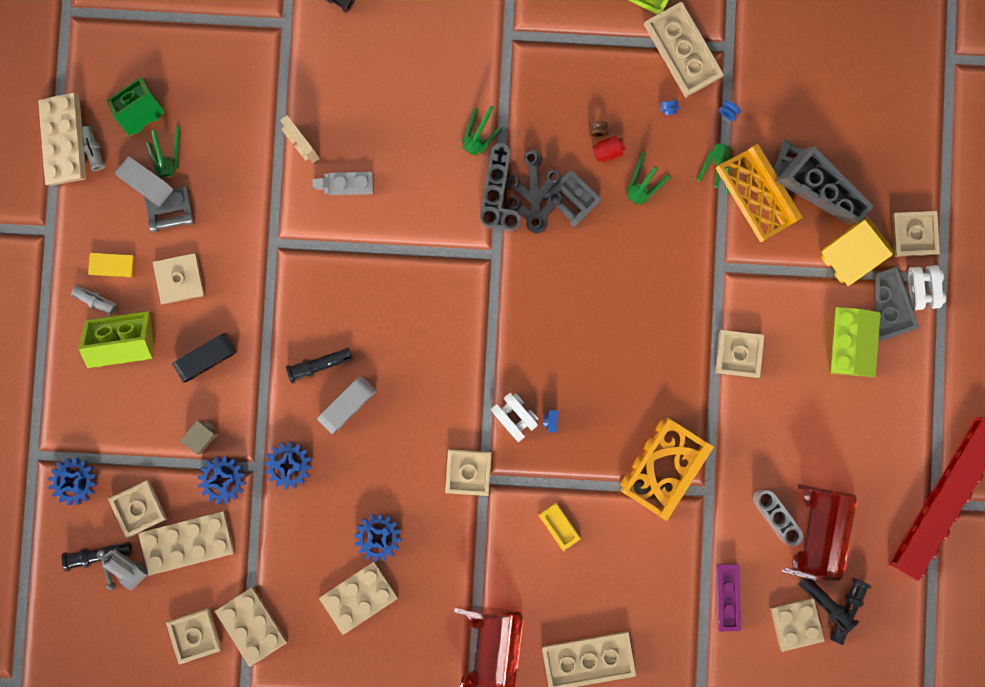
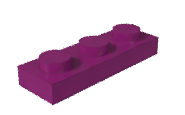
(728, 597)

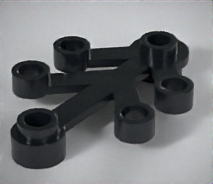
(535, 194)

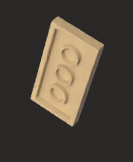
(683, 49)
(62, 139)
(186, 543)
(589, 660)

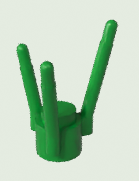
(472, 143)
(720, 154)
(164, 165)
(638, 193)

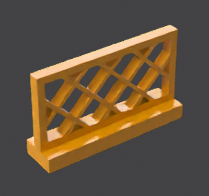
(775, 194)

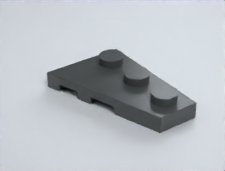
(893, 303)

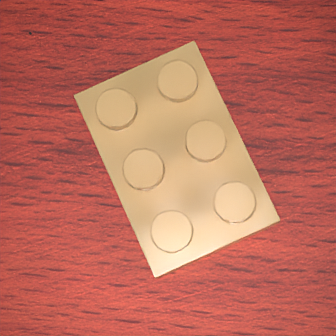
(358, 598)
(251, 626)

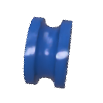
(730, 110)

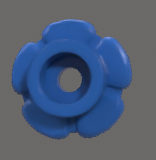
(669, 107)

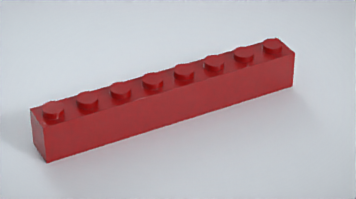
(943, 505)

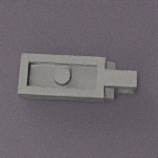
(345, 183)

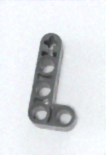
(498, 186)

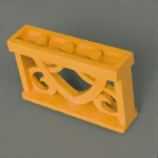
(695, 461)

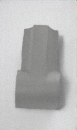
(128, 572)

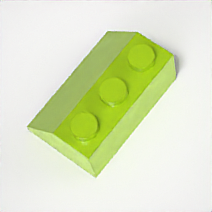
(117, 339)
(855, 342)

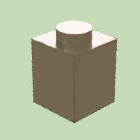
(199, 436)

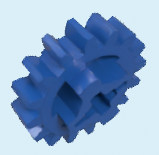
(66, 475)
(287, 475)
(223, 488)
(384, 545)

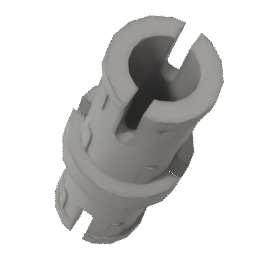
(92, 149)
(94, 300)

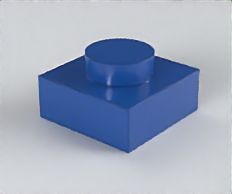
(550, 421)

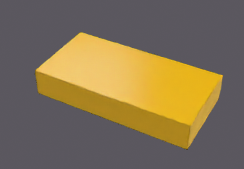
(111, 265)
(559, 526)

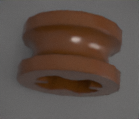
(598, 128)

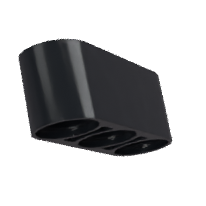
(204, 357)

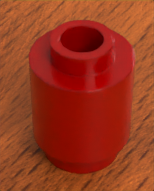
(609, 149)

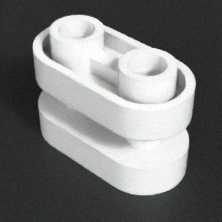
(933, 278)
(514, 403)

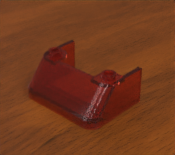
(826, 535)
(495, 647)

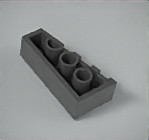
(823, 185)

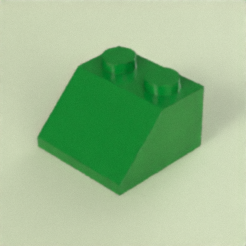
(135, 107)

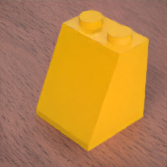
(857, 251)

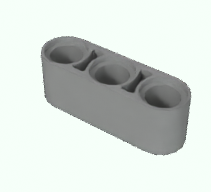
(144, 181)
(347, 404)
(786, 523)

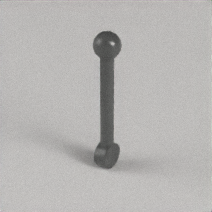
(101, 555)

